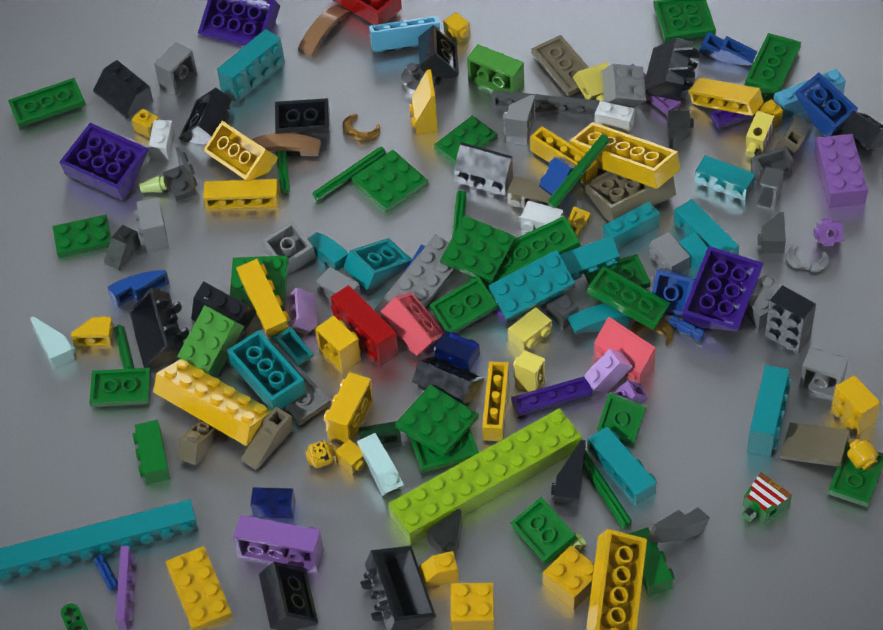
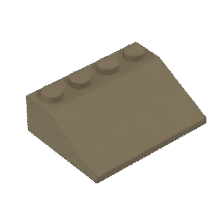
(619, 195)

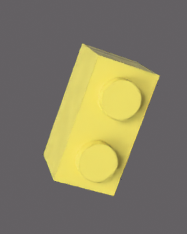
(530, 330)
(529, 371)

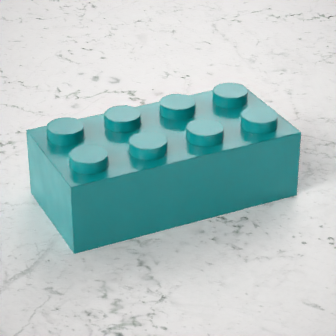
(251, 65)
(532, 286)
(266, 371)
(769, 411)

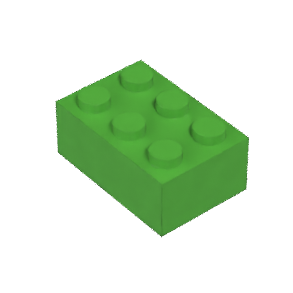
(495, 70)
(210, 340)

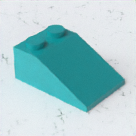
(376, 263)

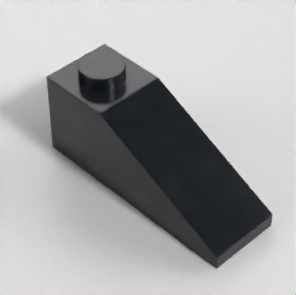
(569, 479)

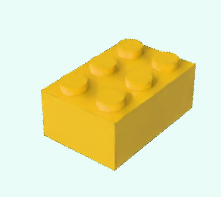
(349, 408)

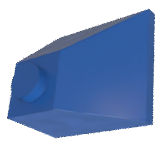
(673, 288)

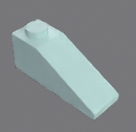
(54, 343)
(380, 464)

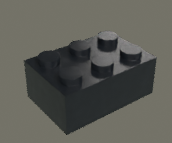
(790, 319)

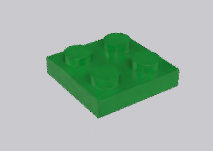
(622, 417)

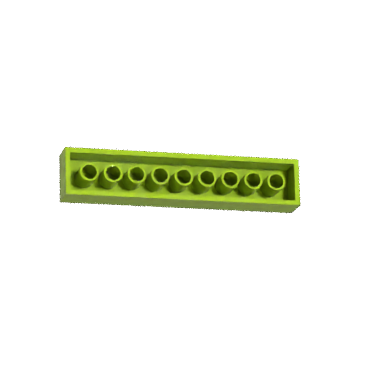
(485, 475)

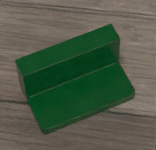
(385, 432)

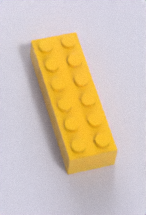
(630, 155)
(211, 400)
(616, 581)

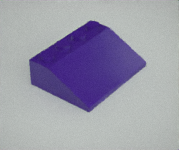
(238, 19)
(104, 161)
(721, 290)

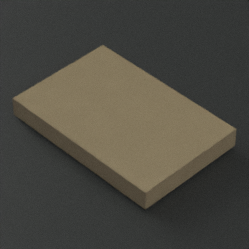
(815, 444)

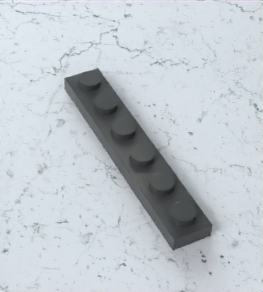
(548, 103)

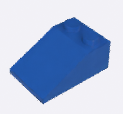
(825, 104)

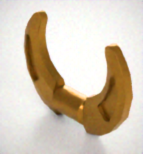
(348, 129)
(663, 325)

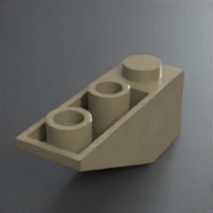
(794, 134)
(525, 190)
(268, 437)
(196, 442)

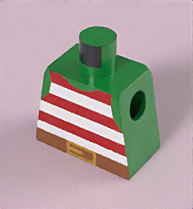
(765, 499)

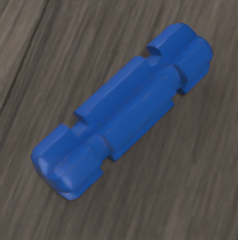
(686, 328)
(106, 572)

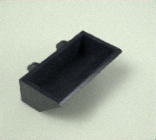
(669, 68)
(157, 328)
(397, 588)

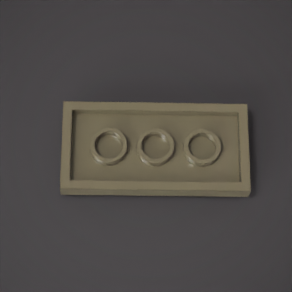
(560, 62)

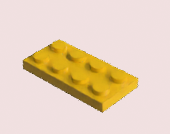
(198, 589)

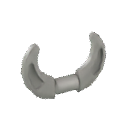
(796, 263)

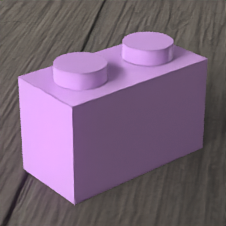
(302, 310)
(608, 371)

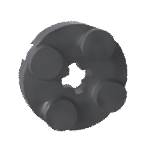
(409, 76)

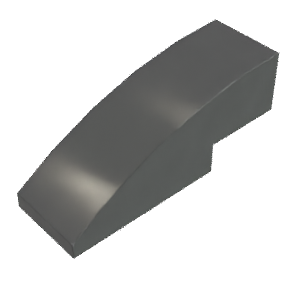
(679, 526)

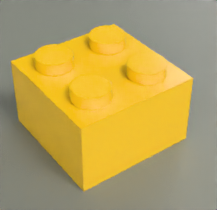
(338, 344)
(855, 405)
(570, 577)
(472, 606)

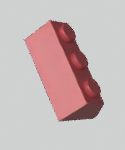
(412, 323)
(636, 350)

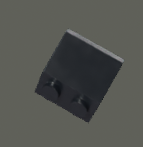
(864, 129)

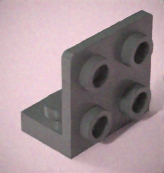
(181, 178)

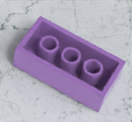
(840, 171)
(278, 542)

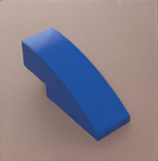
(727, 50)
(137, 286)

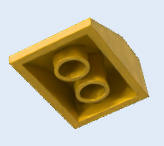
(424, 106)

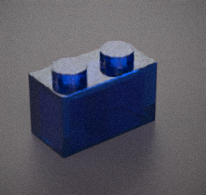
(457, 350)
(273, 502)

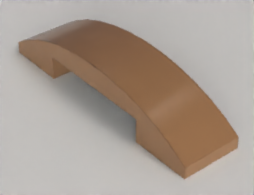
(320, 28)
(289, 142)

